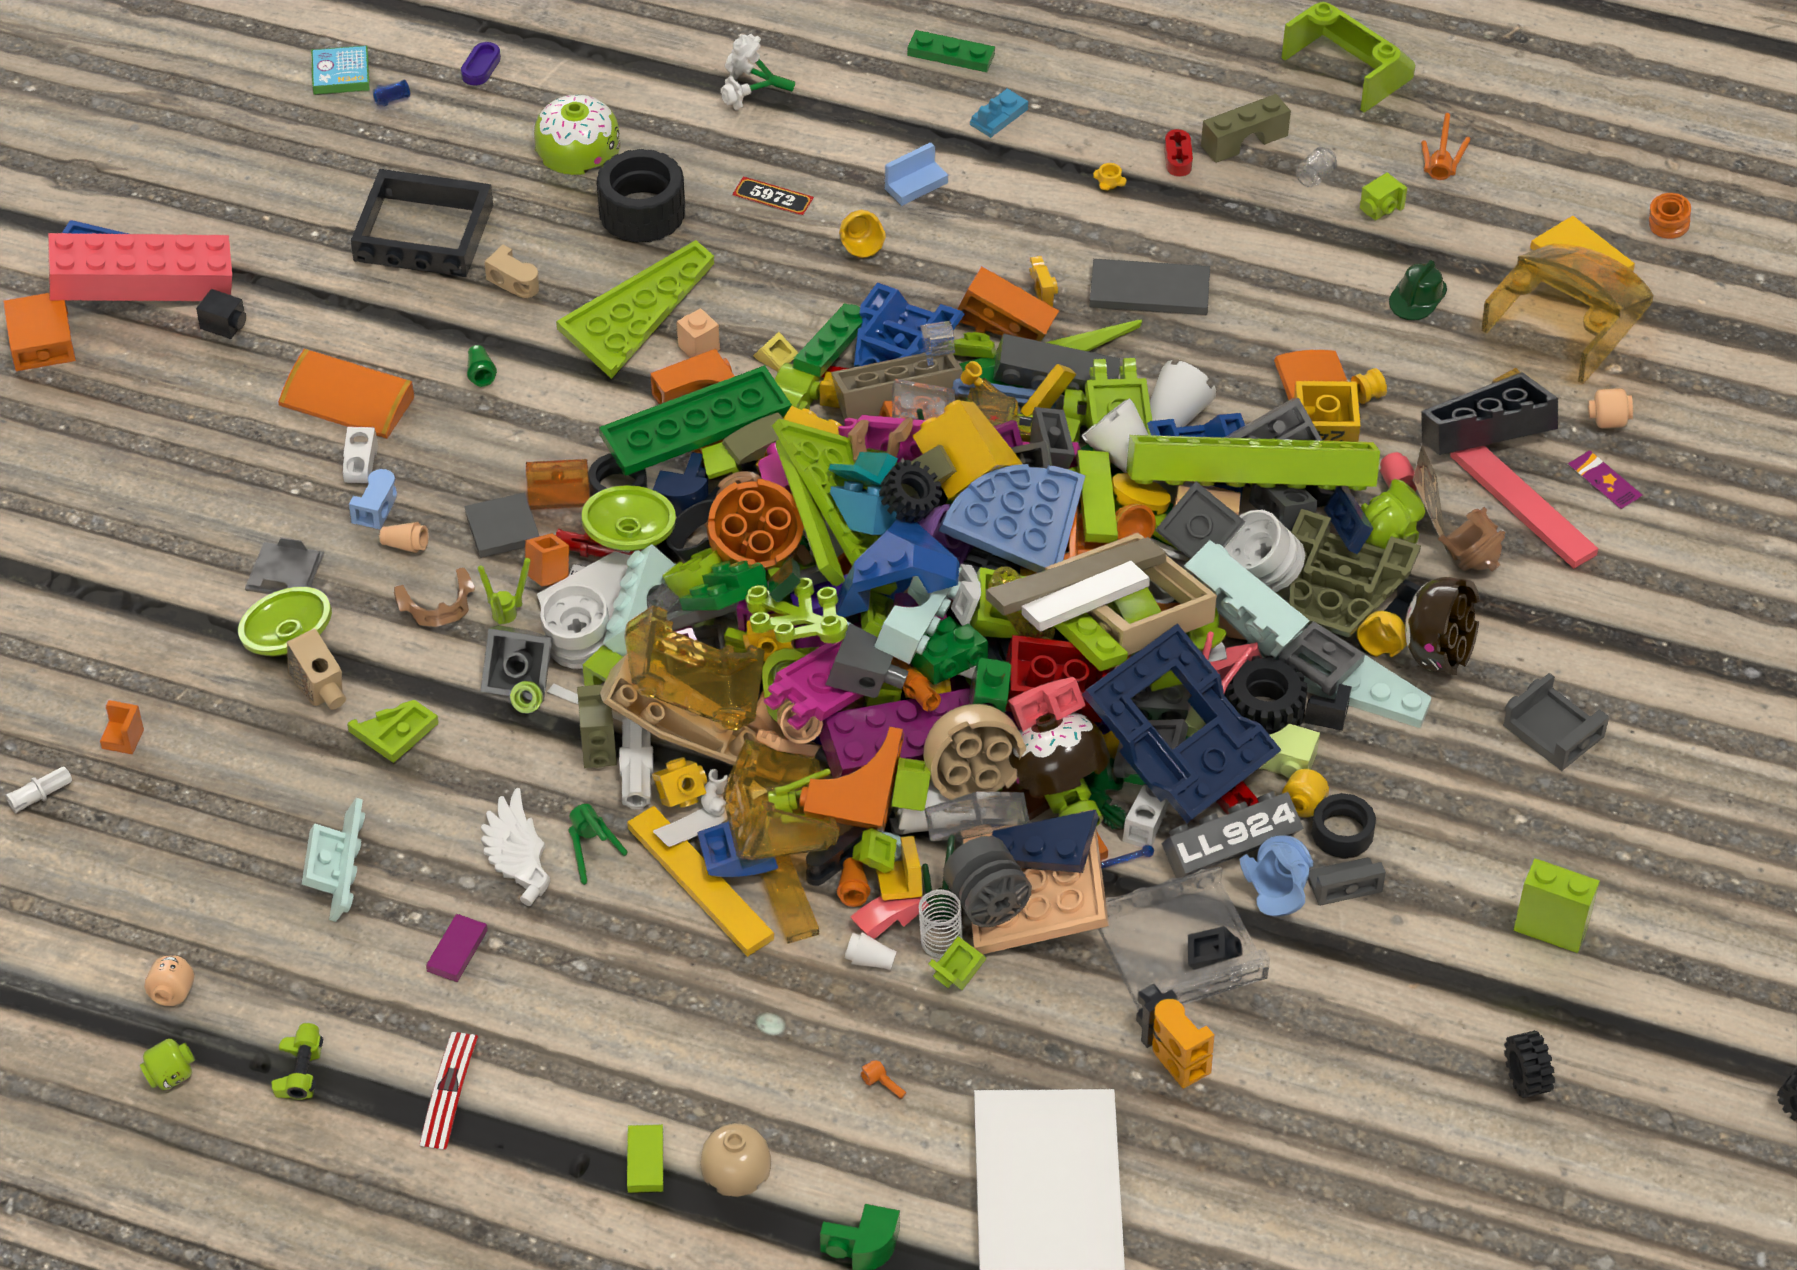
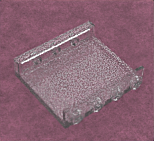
(1151, 938)

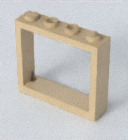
(1195, 600)

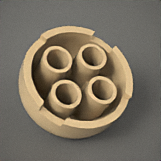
(972, 750)

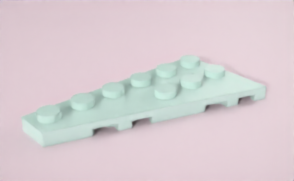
(1378, 692)

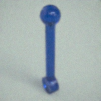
(1147, 851)

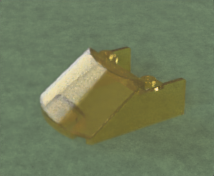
(1609, 287)

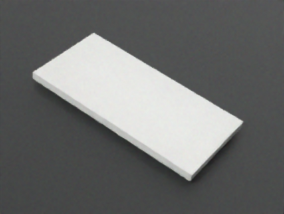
(1048, 1180)

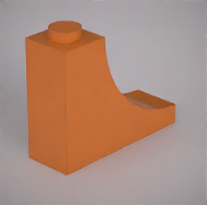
(862, 796)

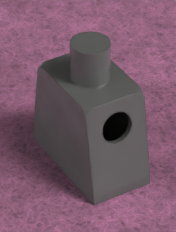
(863, 667)

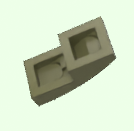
(752, 440)

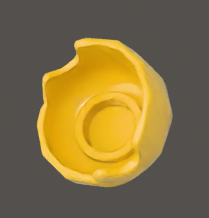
(862, 233)
(1382, 634)

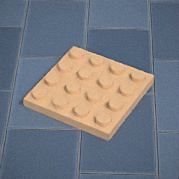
(1057, 907)

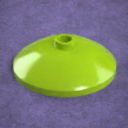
(628, 517)
(283, 617)

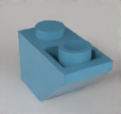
(862, 508)

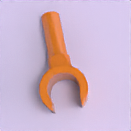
(874, 1072)

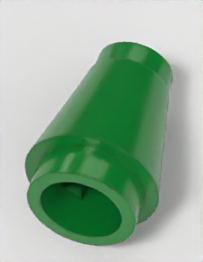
(480, 367)

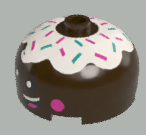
(1442, 624)
(1059, 754)

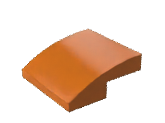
(1308, 366)

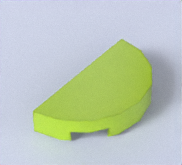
(975, 345)

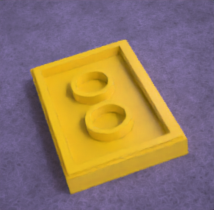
(1577, 233)

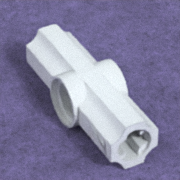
(636, 765)

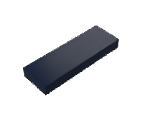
(1348, 519)

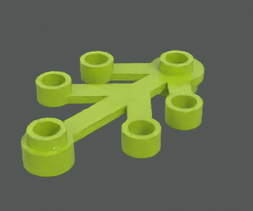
(828, 627)

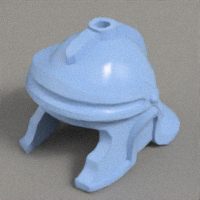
(1279, 874)

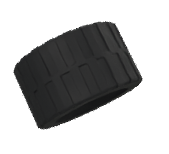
(641, 218)

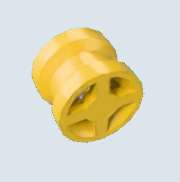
(1370, 385)

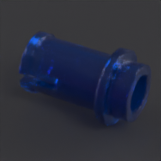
(385, 94)

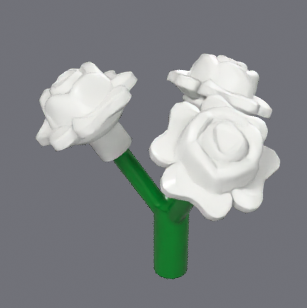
(737, 64)

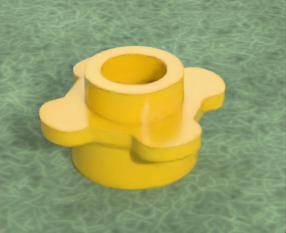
(1109, 176)

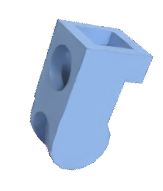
(376, 501)

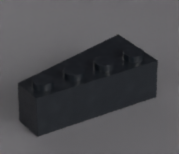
(1490, 415)

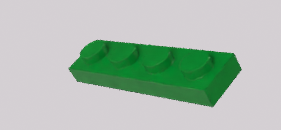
(829, 341)

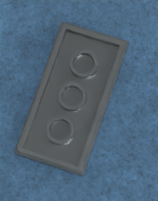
(1150, 286)

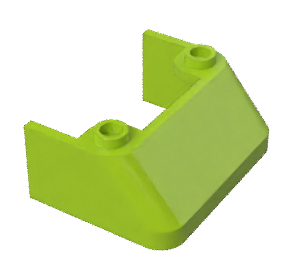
(1391, 64)

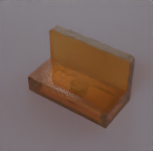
(557, 484)

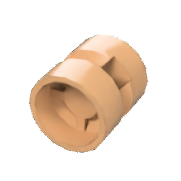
(803, 735)

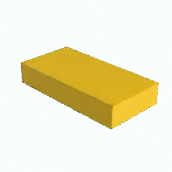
(1049, 389)

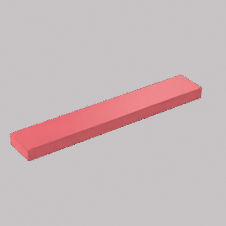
(1526, 505)

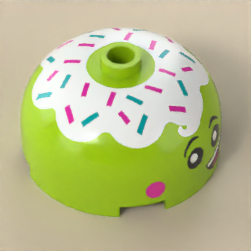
(576, 134)

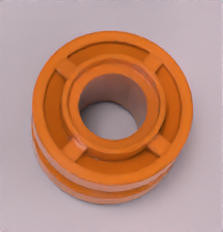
(1670, 215)

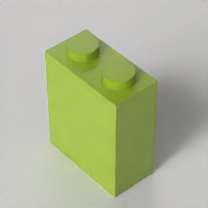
(1556, 905)

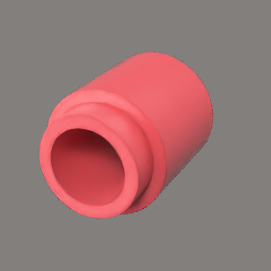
(1397, 467)

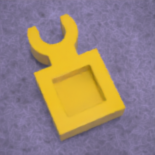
(1045, 285)

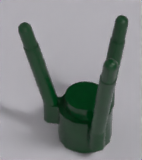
(928, 888)

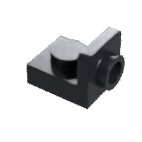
(1212, 947)

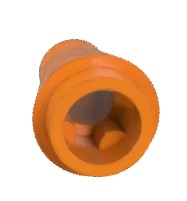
(853, 884)

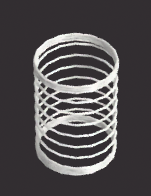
(932, 924)

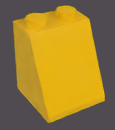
(968, 441)

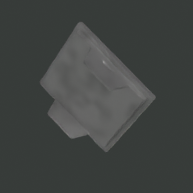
(283, 566)

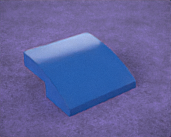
(722, 858)

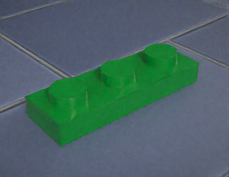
(951, 51)

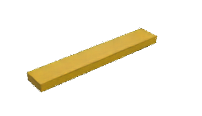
(709, 891)

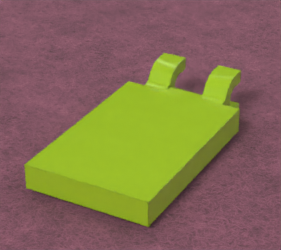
(1107, 394)

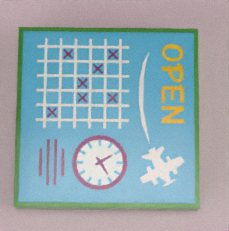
(340, 70)

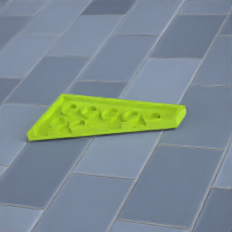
(626, 315)
(812, 454)

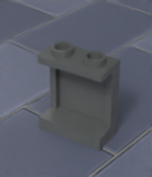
(1553, 723)

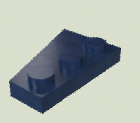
(1052, 843)

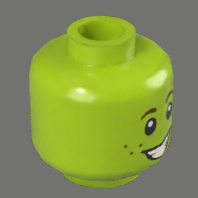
(167, 1064)

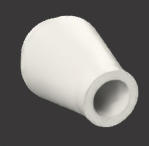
(868, 952)

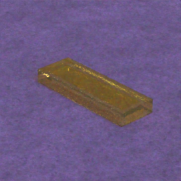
(789, 901)

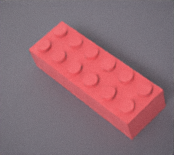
(138, 266)

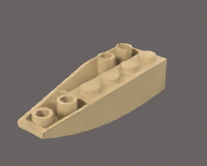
(671, 721)

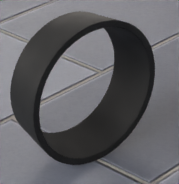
(685, 525)

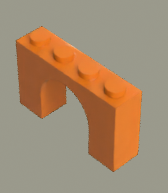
(689, 377)

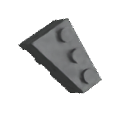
(1284, 422)

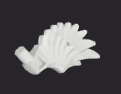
(515, 847)

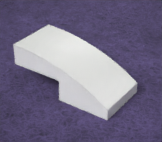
(967, 595)

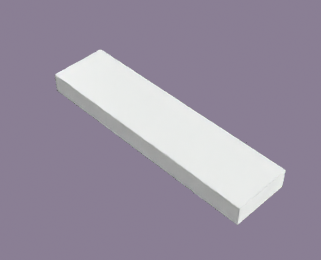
(1085, 596)

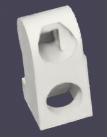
(359, 455)
(1144, 818)

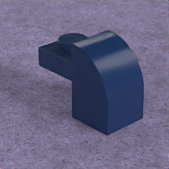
(685, 488)

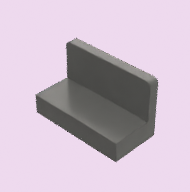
(1346, 880)

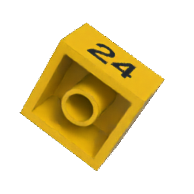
(1331, 408)

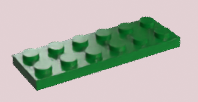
(693, 420)

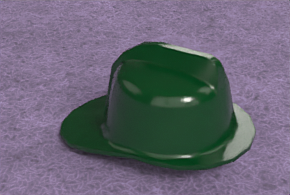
(1418, 292)

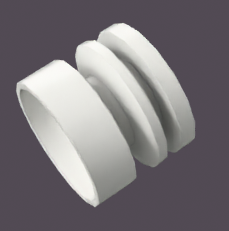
(1267, 549)
(576, 622)

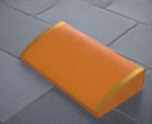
(346, 393)

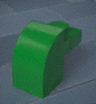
(869, 1244)

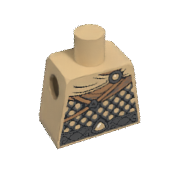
(315, 670)

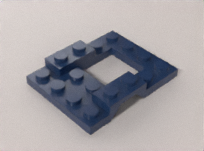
(1206, 762)

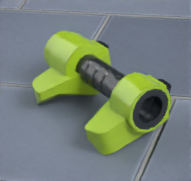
(306, 1047)

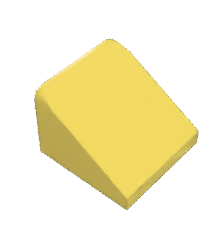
(776, 352)

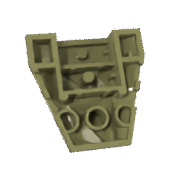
(1342, 586)

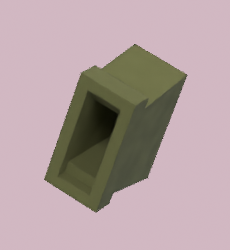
(596, 728)

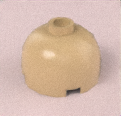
(735, 1160)

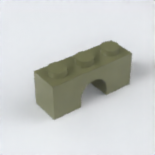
(1225, 132)

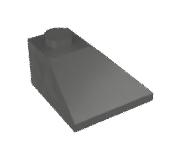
(515, 657)

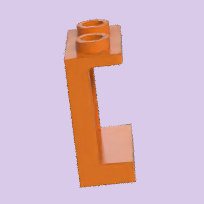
(38, 331)

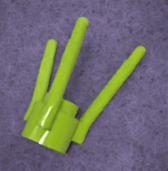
(503, 603)
(786, 797)

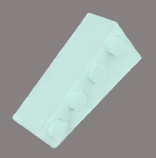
(1246, 601)

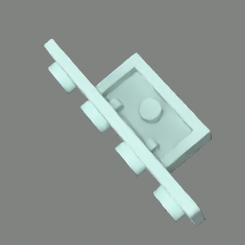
(332, 857)

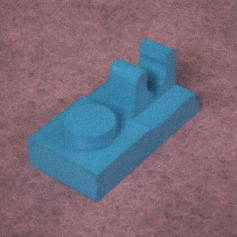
(999, 112)

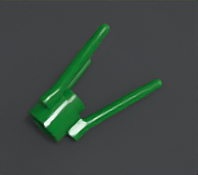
(588, 824)

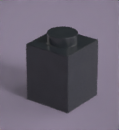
(221, 314)

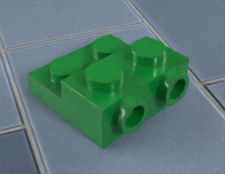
(724, 586)
(950, 651)

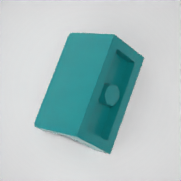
(868, 469)

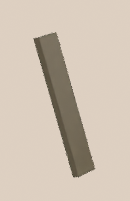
(1012, 595)

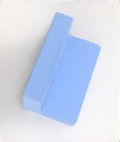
(914, 175)

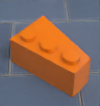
(1004, 308)

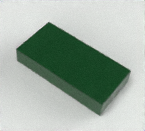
(784, 580)

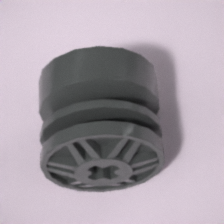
(987, 881)

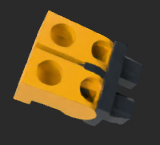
(1174, 1037)

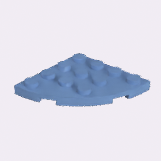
(1018, 514)

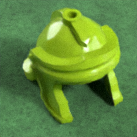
(1394, 515)

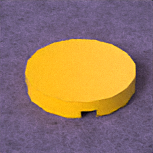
(1130, 492)

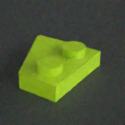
(395, 729)

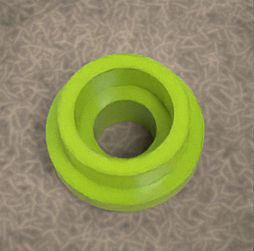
(517, 700)

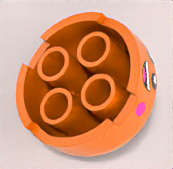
(755, 524)

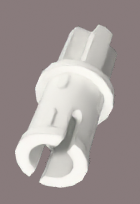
(38, 789)

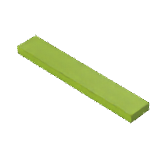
(812, 521)

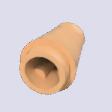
(406, 536)

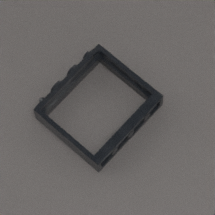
(430, 191)

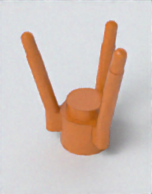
(1440, 163)

